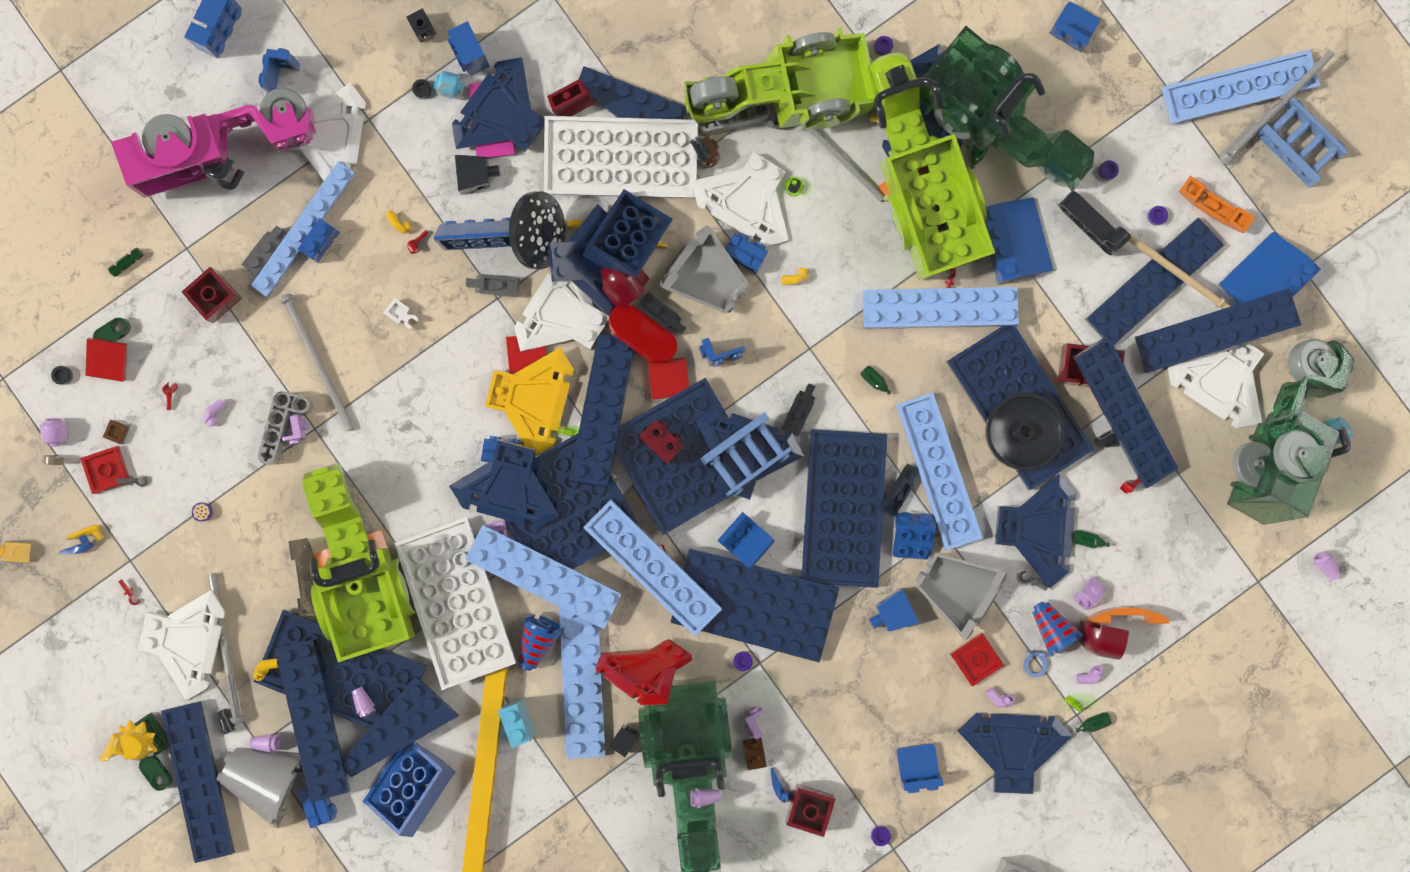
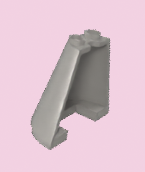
(705, 273)
(960, 590)
(261, 780)

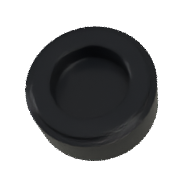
(421, 89)
(61, 375)

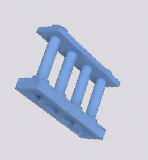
(1288, 156)
(744, 435)

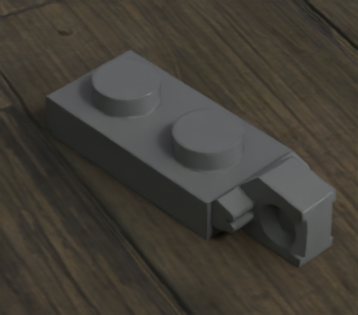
(263, 250)
(495, 285)

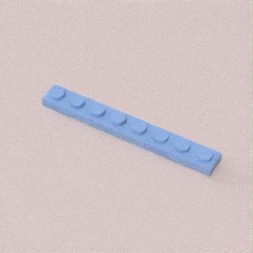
(288, 248)

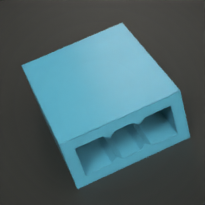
(516, 722)

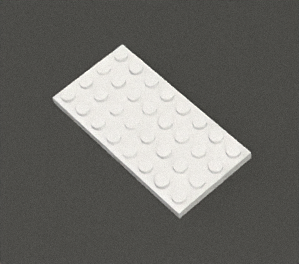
(619, 154)
(454, 604)

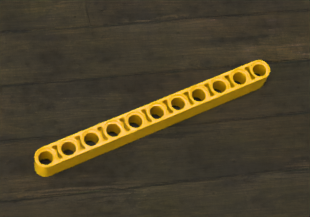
(484, 772)

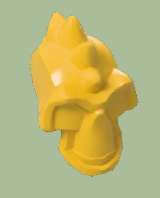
(130, 742)

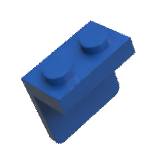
(1075, 26)
(272, 62)
(706, 351)
(914, 535)
(746, 540)
(919, 768)

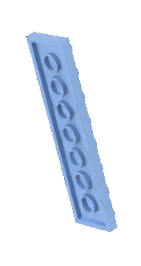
(1237, 87)
(940, 307)
(939, 471)
(653, 567)
(543, 576)
(582, 687)

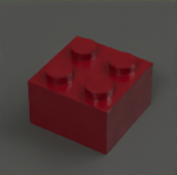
(211, 295)
(810, 810)

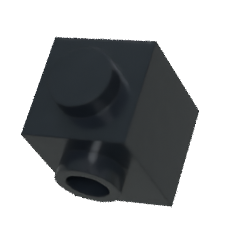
(421, 25)
(624, 740)

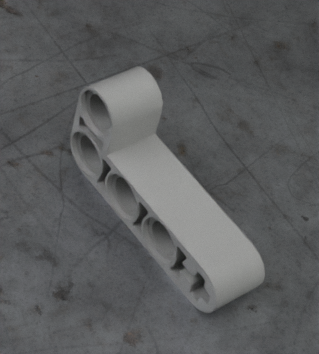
(735, 122)
(282, 428)

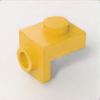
(15, 552)

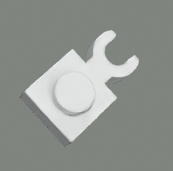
(399, 312)

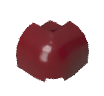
(622, 288)
(1103, 640)

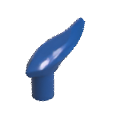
(80, 548)
(778, 789)

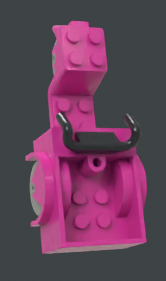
(186, 155)

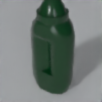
(977, 155)
(873, 378)
(1089, 539)
(1095, 723)

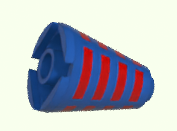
(1054, 628)
(537, 640)

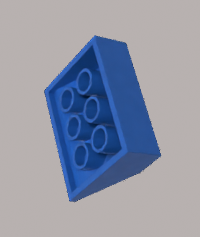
(473, 234)
(1017, 240)
(1269, 269)
(408, 788)

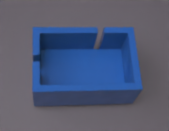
(220, 19)

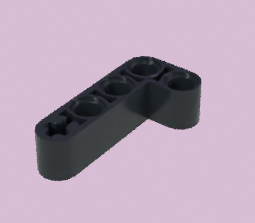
(1094, 224)

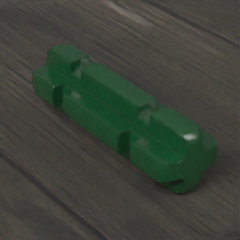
(125, 262)

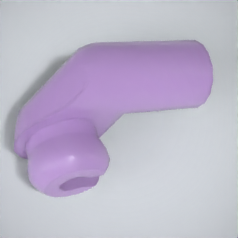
(211, 412)
(1092, 676)
(1000, 700)

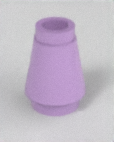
(1327, 565)
(363, 704)
(267, 743)
(704, 797)

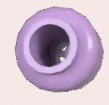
(54, 431)

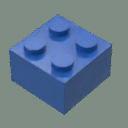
(467, 49)

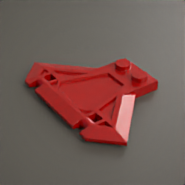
(645, 672)

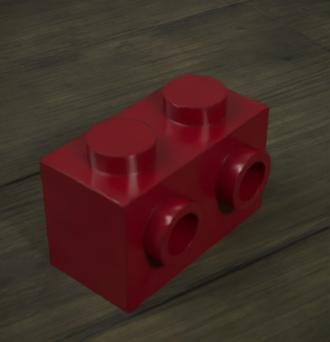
(571, 99)
(661, 441)

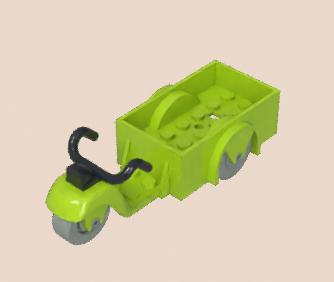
(942, 195)

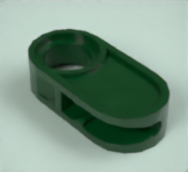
(109, 332)
(151, 768)

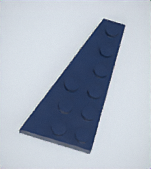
(628, 100)
(407, 719)

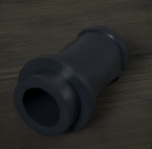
(700, 149)
(224, 721)

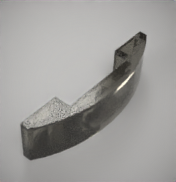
(302, 554)

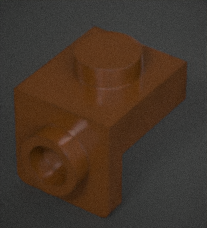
(715, 156)
(754, 753)

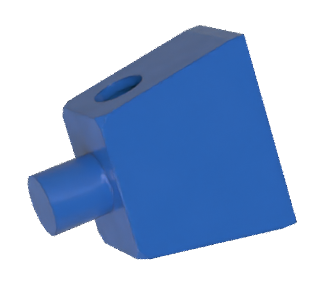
(894, 612)

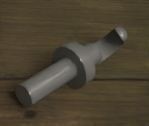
(131, 480)
(1033, 581)

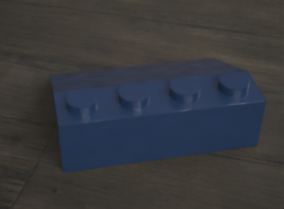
(627, 235)

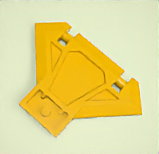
(533, 398)

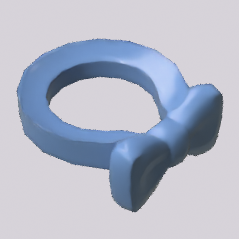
(1029, 656)

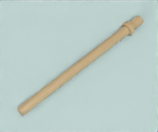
(1219, 302)

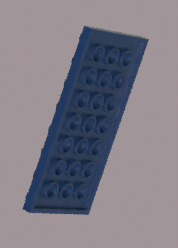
(1006, 366)
(844, 508)
(764, 605)
(378, 672)

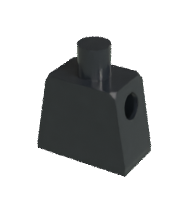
(474, 173)

